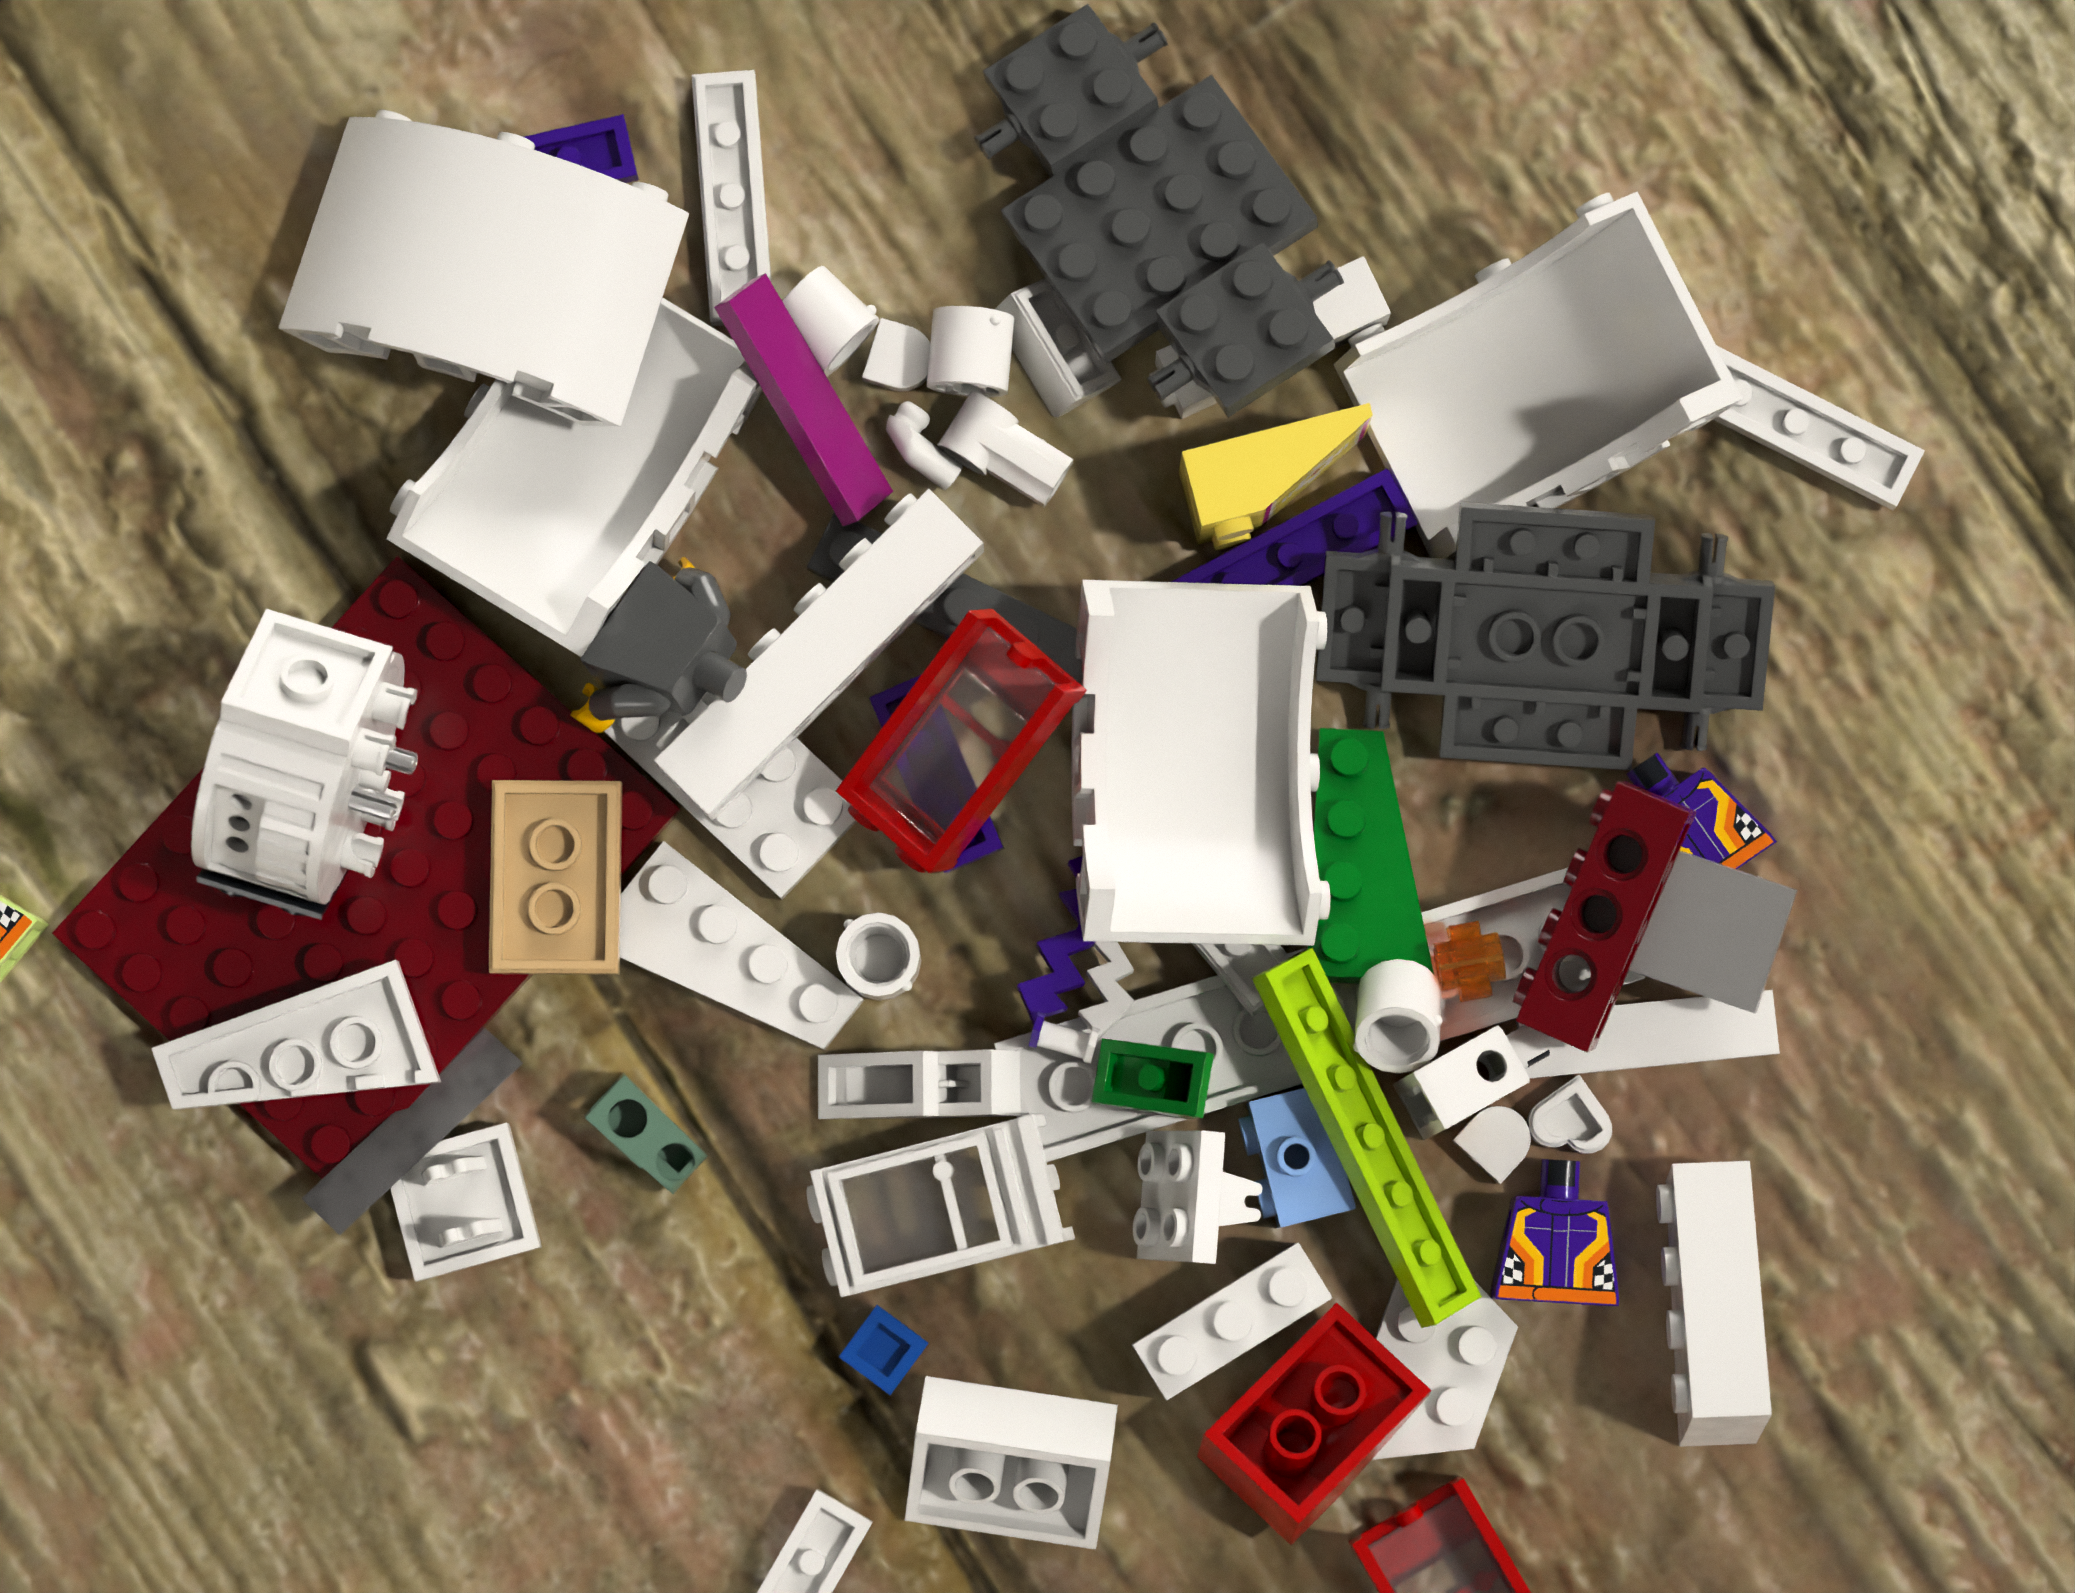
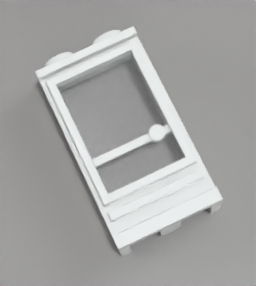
(937, 1206)

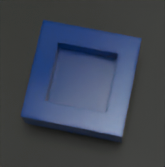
(883, 1349)

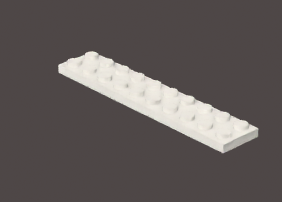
(1248, 1049)

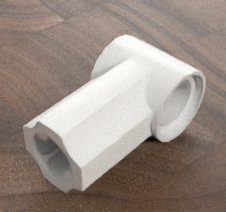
(991, 441)

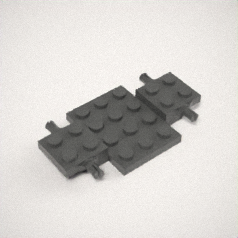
(1157, 214)
(1545, 634)

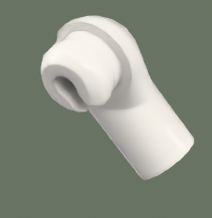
(917, 450)

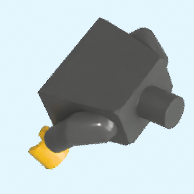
(661, 650)

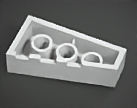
(1716, 1304)

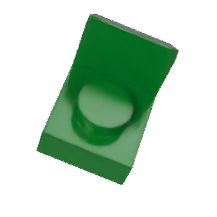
(1153, 1078)

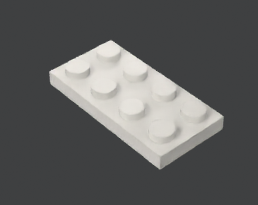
(776, 823)

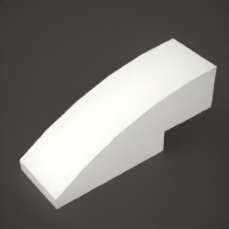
(919, 1084)

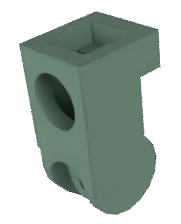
(645, 1134)

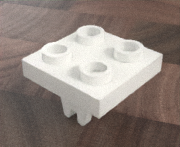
(1187, 1196)
(465, 1204)

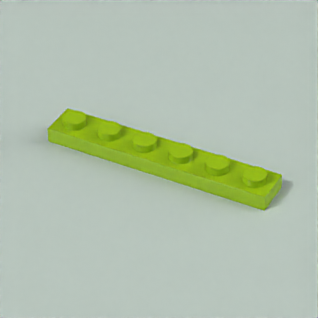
(1367, 1138)

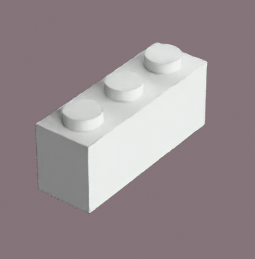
(1231, 1321)

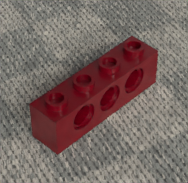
(1660, 831)

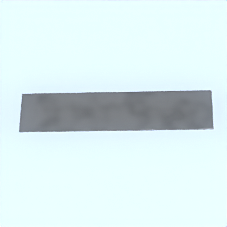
(411, 1133)

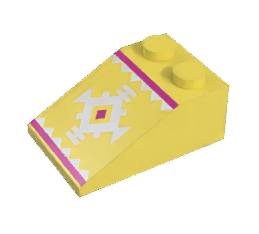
(1251, 477)

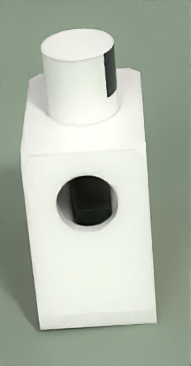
(1454, 1090)

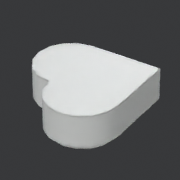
(1570, 1118)

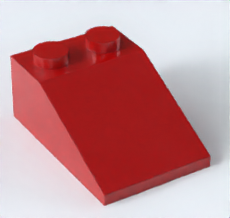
(1312, 1423)

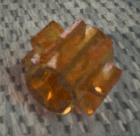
(1469, 961)

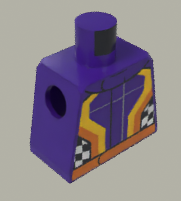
(1722, 825)
(1557, 1245)

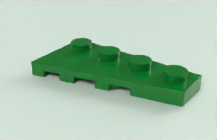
(1364, 860)

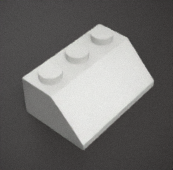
(1010, 1462)

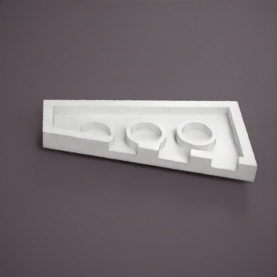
(712, 943)
(317, 1043)

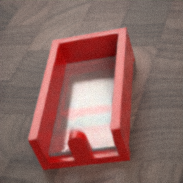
(958, 741)
(1438, 1548)

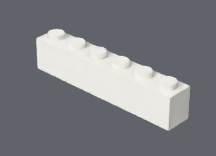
(820, 652)

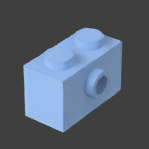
(1297, 1160)

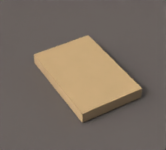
(555, 877)

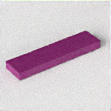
(804, 399)

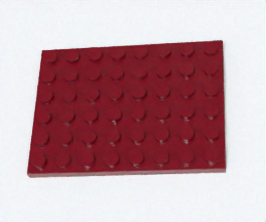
(207, 957)

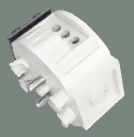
(301, 766)

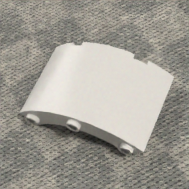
(486, 264)
(1540, 374)
(568, 513)
(1196, 763)

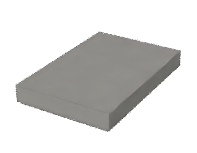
(1710, 928)

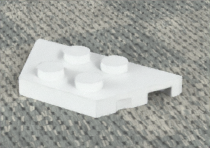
(1457, 1361)

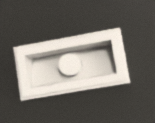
(1055, 349)

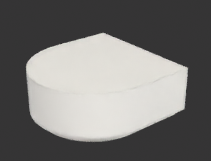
(897, 357)
(1495, 1141)

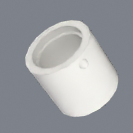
(829, 318)
(970, 351)
(878, 956)
(1398, 1016)

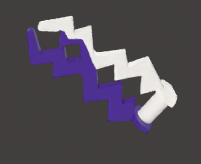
(1041, 992)

